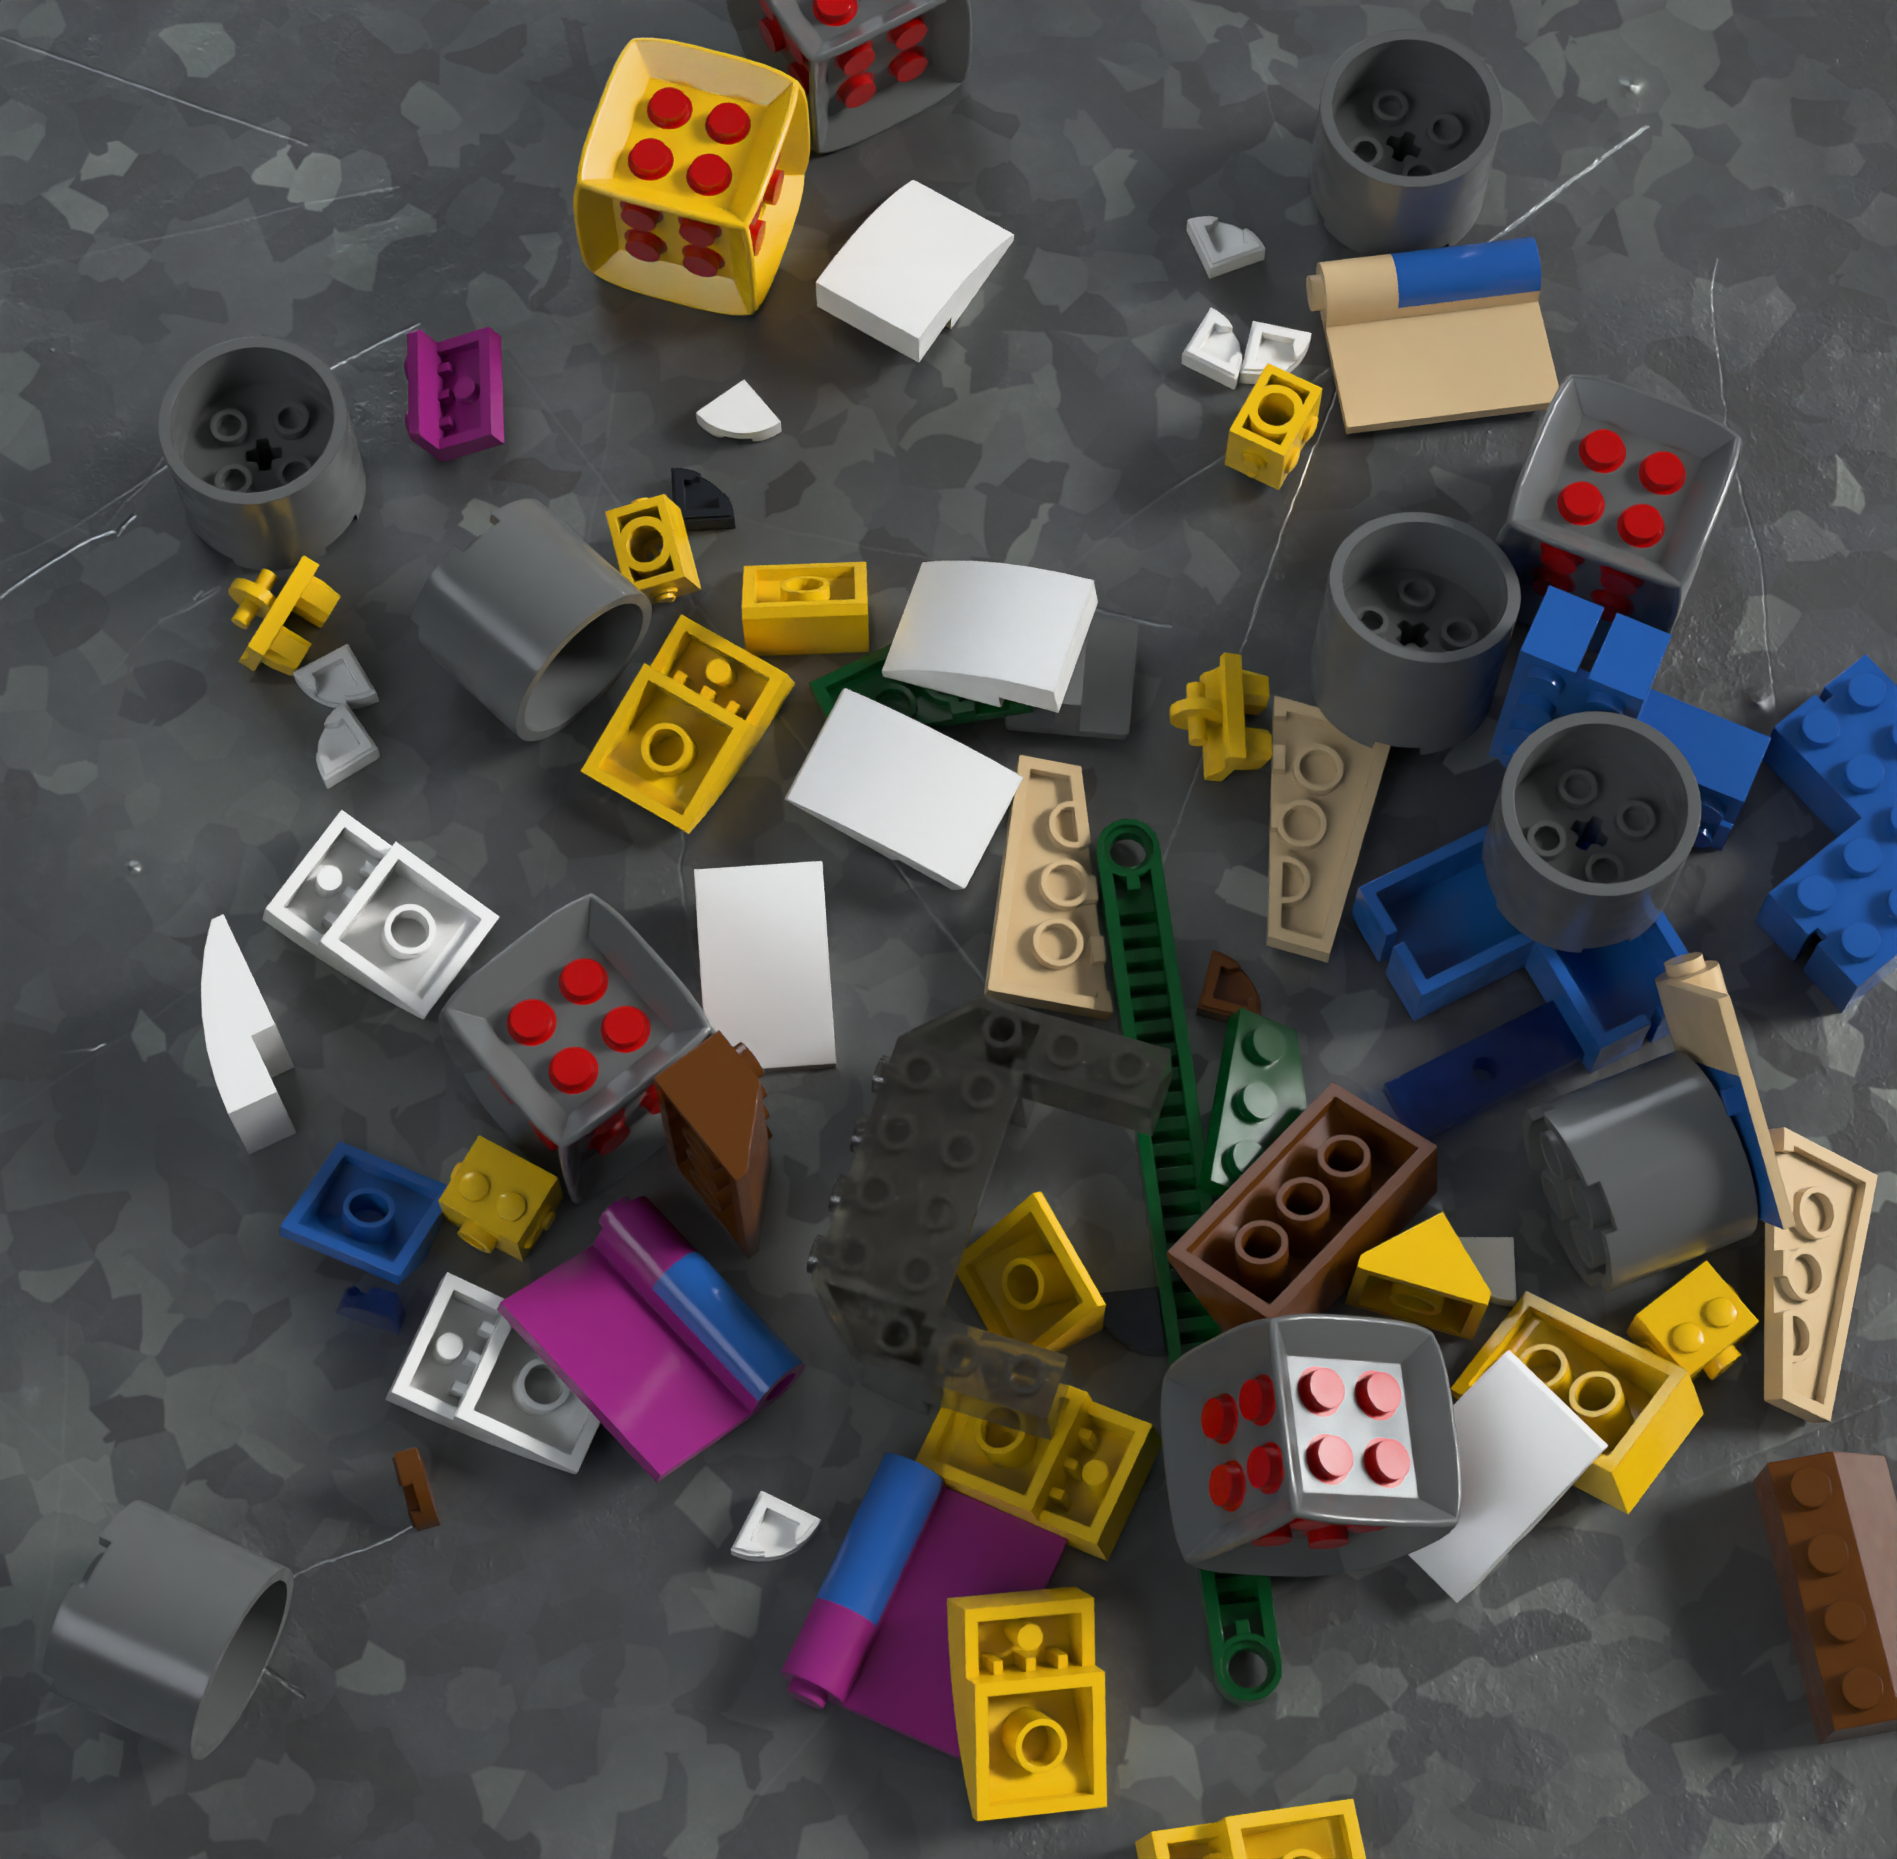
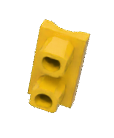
(272, 641)
(1217, 719)

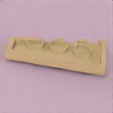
(1317, 825)
(1045, 917)
(1812, 1274)

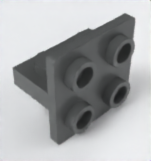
(1099, 688)

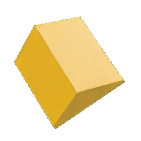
(805, 608)
(1031, 1280)
(1422, 1280)

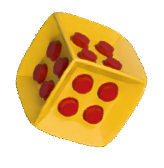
(692, 176)

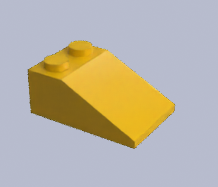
(1615, 1387)

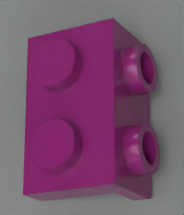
(455, 393)

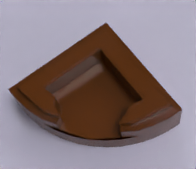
(1226, 990)
(417, 1489)

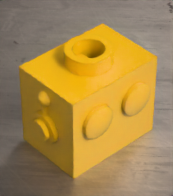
(1273, 426)
(639, 534)
(500, 1200)
(1695, 1324)

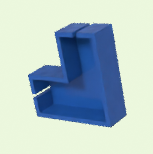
(1553, 686)
(1843, 766)
(1451, 940)

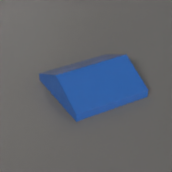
(368, 1214)

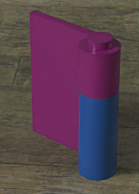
(653, 1339)
(881, 1613)

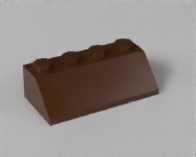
(720, 1133)
(1307, 1212)
(1836, 1570)

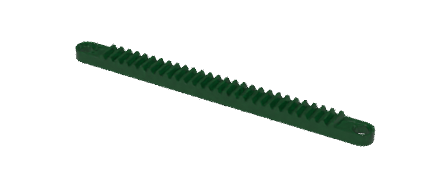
(1152, 1010)

